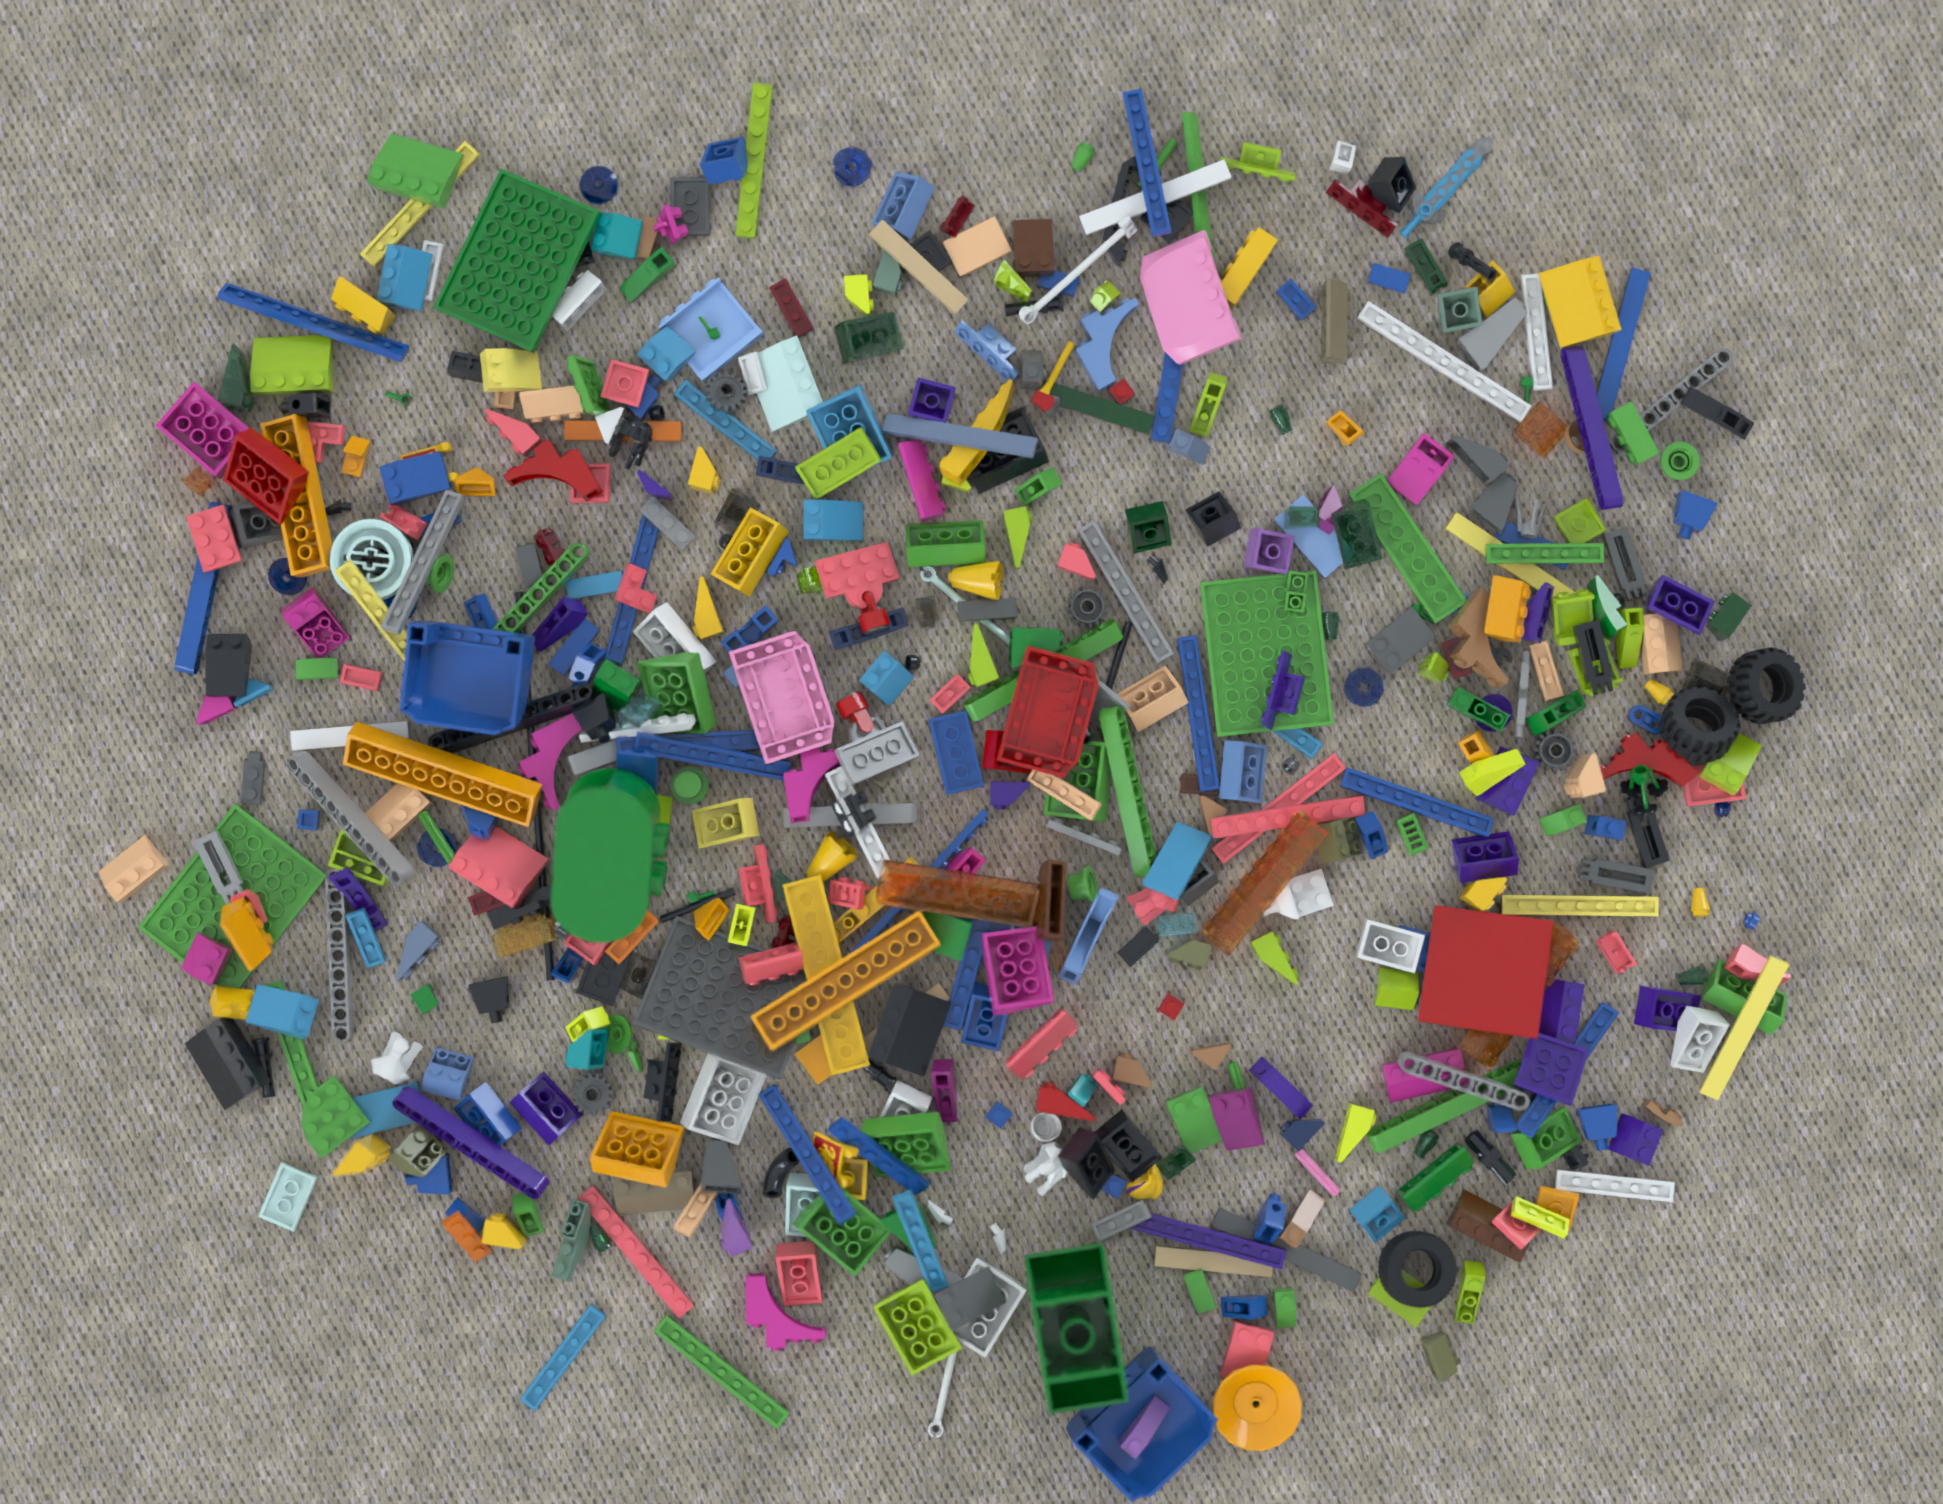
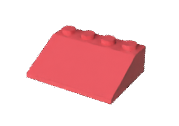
(500, 866)
(1040, 1043)

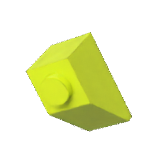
(588, 1020)

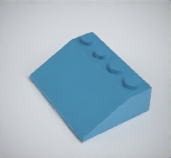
(845, 414)

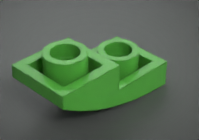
(1296, 591)
(316, 669)
(1199, 1291)

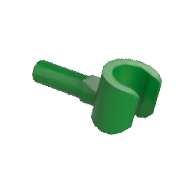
(713, 333)
(1526, 382)
(398, 397)
(1417, 607)
(693, 897)

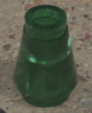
(1280, 417)
(1330, 624)
(1693, 976)
(1425, 1143)
(600, 1238)

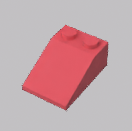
(799, 1273)
(1246, 1346)

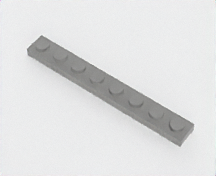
(422, 562)
(1125, 591)

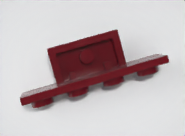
(1363, 204)

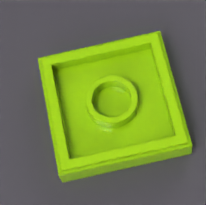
(1579, 522)

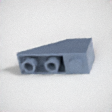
(416, 946)

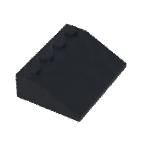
(1000, 467)
(909, 1029)
(227, 1062)

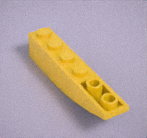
(963, 460)
(855, 917)

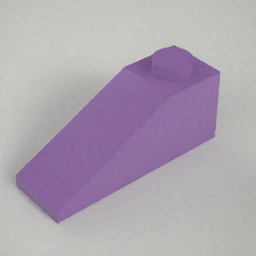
(734, 1233)
(1143, 1427)

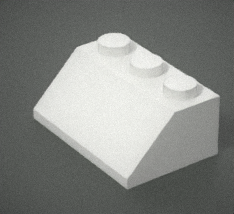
(578, 299)

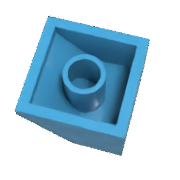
(666, 353)
(886, 678)
(1377, 1214)

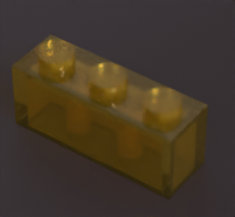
(524, 936)

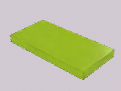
(838, 463)

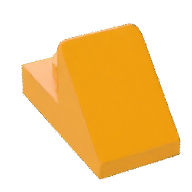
(1344, 428)
(356, 456)

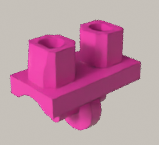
(667, 224)

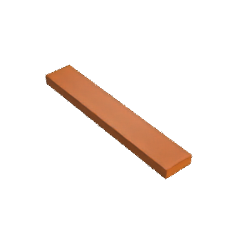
(589, 431)

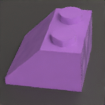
(1269, 551)

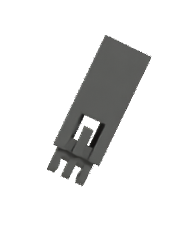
(1621, 556)
(1621, 876)

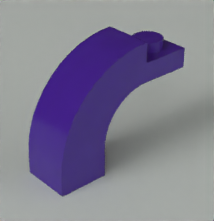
(1281, 1087)

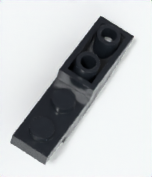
(1717, 413)

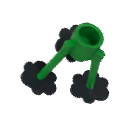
(1641, 775)

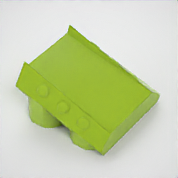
(1011, 282)

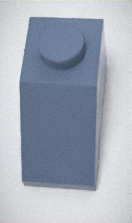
(1188, 446)

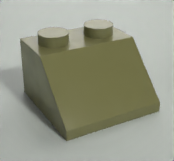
(1439, 1355)

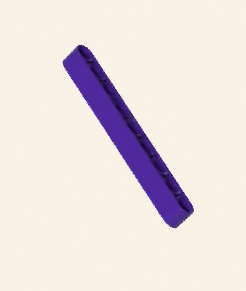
(1591, 428)
(470, 1142)

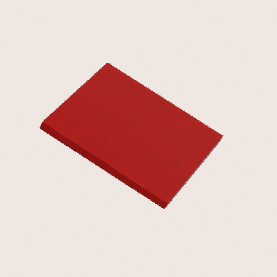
(1486, 971)

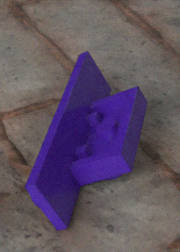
(1284, 692)

